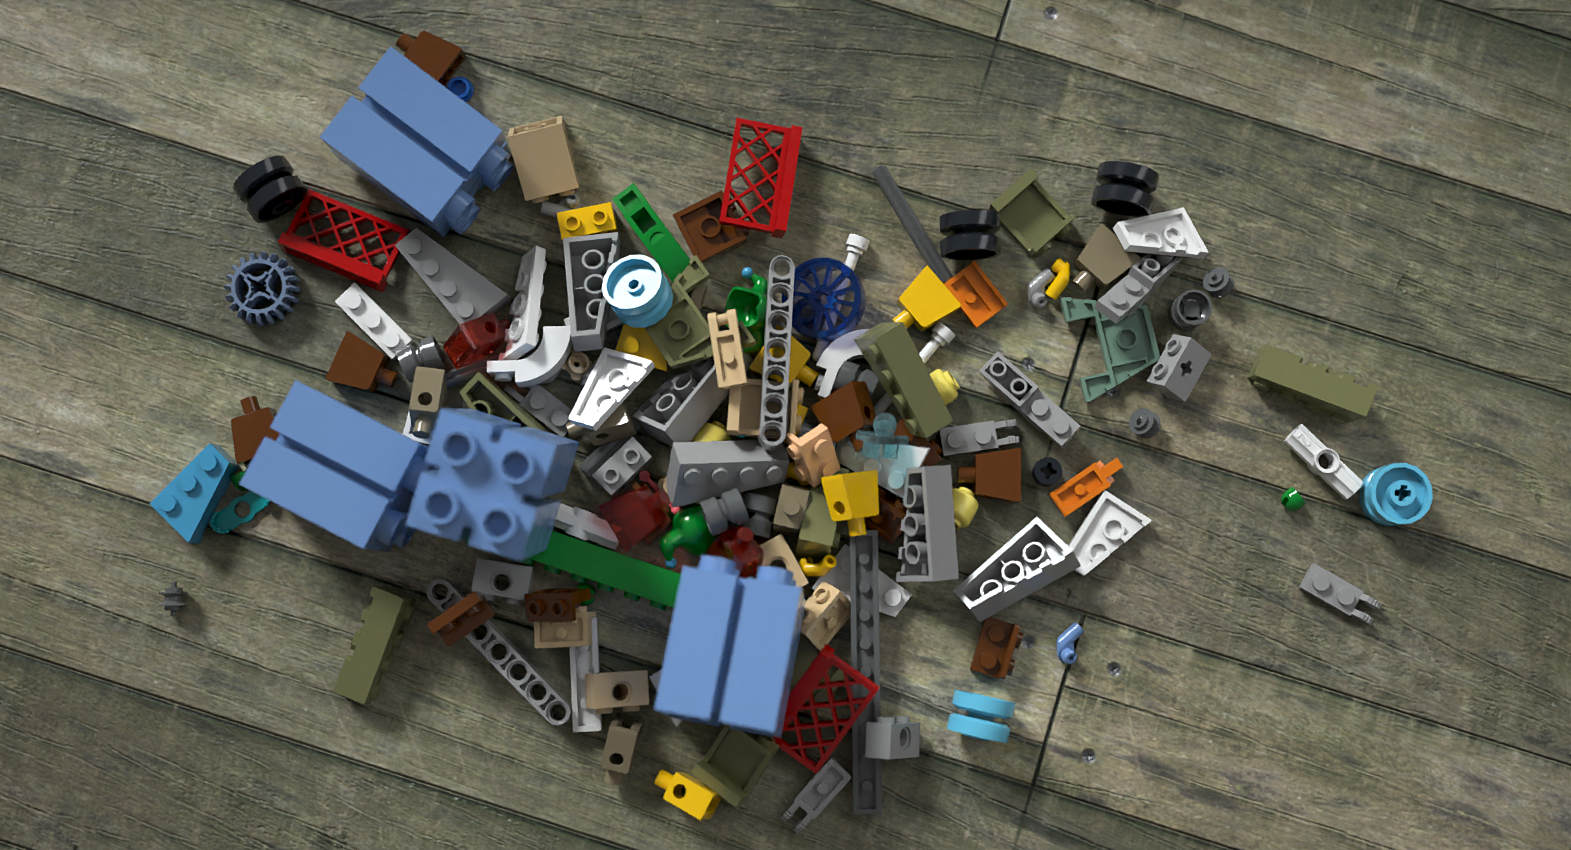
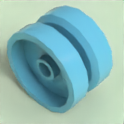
(637, 291)
(1411, 499)
(980, 721)

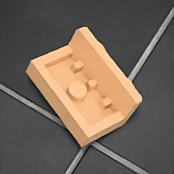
(813, 455)

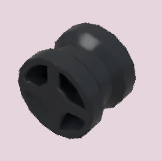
(1042, 473)

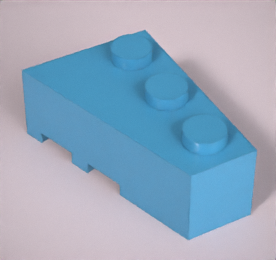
(195, 492)

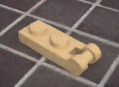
(727, 350)

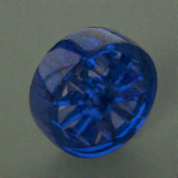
(814, 298)

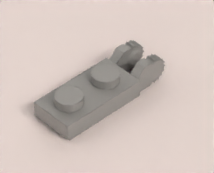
(544, 407)
(975, 437)
(1337, 593)
(818, 793)

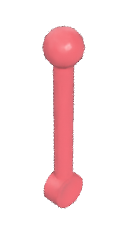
(645, 477)

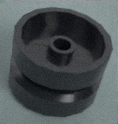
(1125, 188)
(270, 189)
(970, 235)

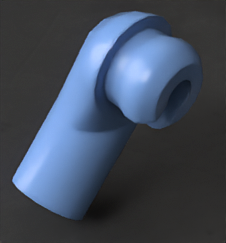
(1065, 643)

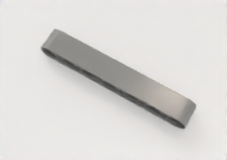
(778, 339)
(512, 658)

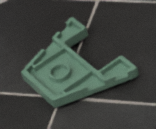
(1124, 346)

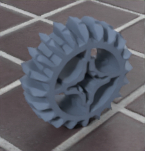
(255, 297)

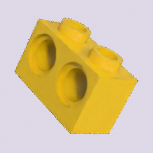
(588, 221)

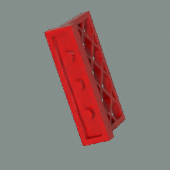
(784, 177)
(329, 257)
(804, 690)

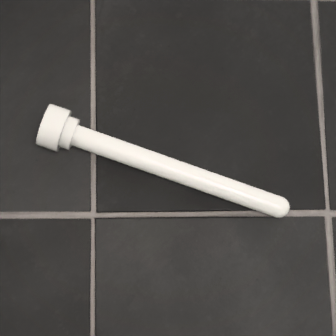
(856, 247)
(940, 336)

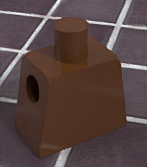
(432, 55)
(360, 366)
(847, 412)
(251, 429)
(995, 475)

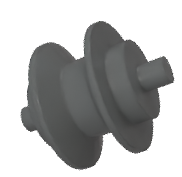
(1218, 283)
(1144, 423)
(173, 599)

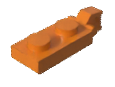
(1084, 486)

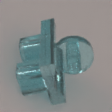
(881, 441)

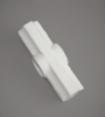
(1335, 474)
(585, 526)

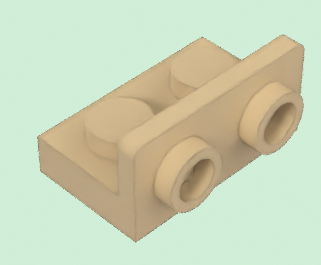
(824, 615)
(565, 633)

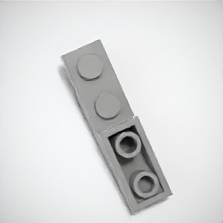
(1137, 286)
(1029, 400)

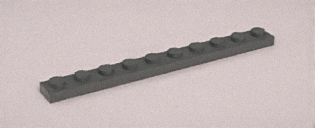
(866, 660)

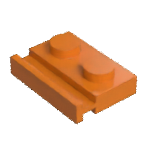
(976, 294)

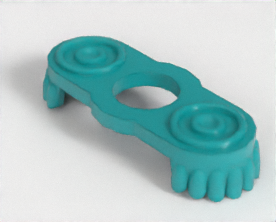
(228, 520)

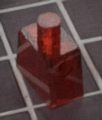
(475, 339)
(635, 514)
(739, 546)

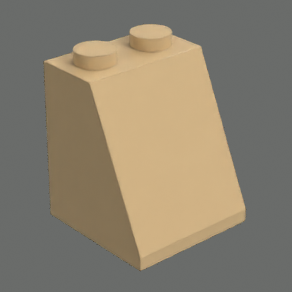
(543, 159)

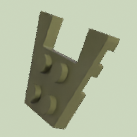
(683, 332)

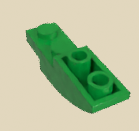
(652, 231)

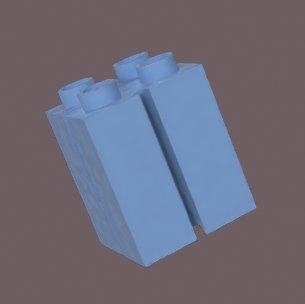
(419, 144)
(339, 470)
(492, 483)
(732, 647)

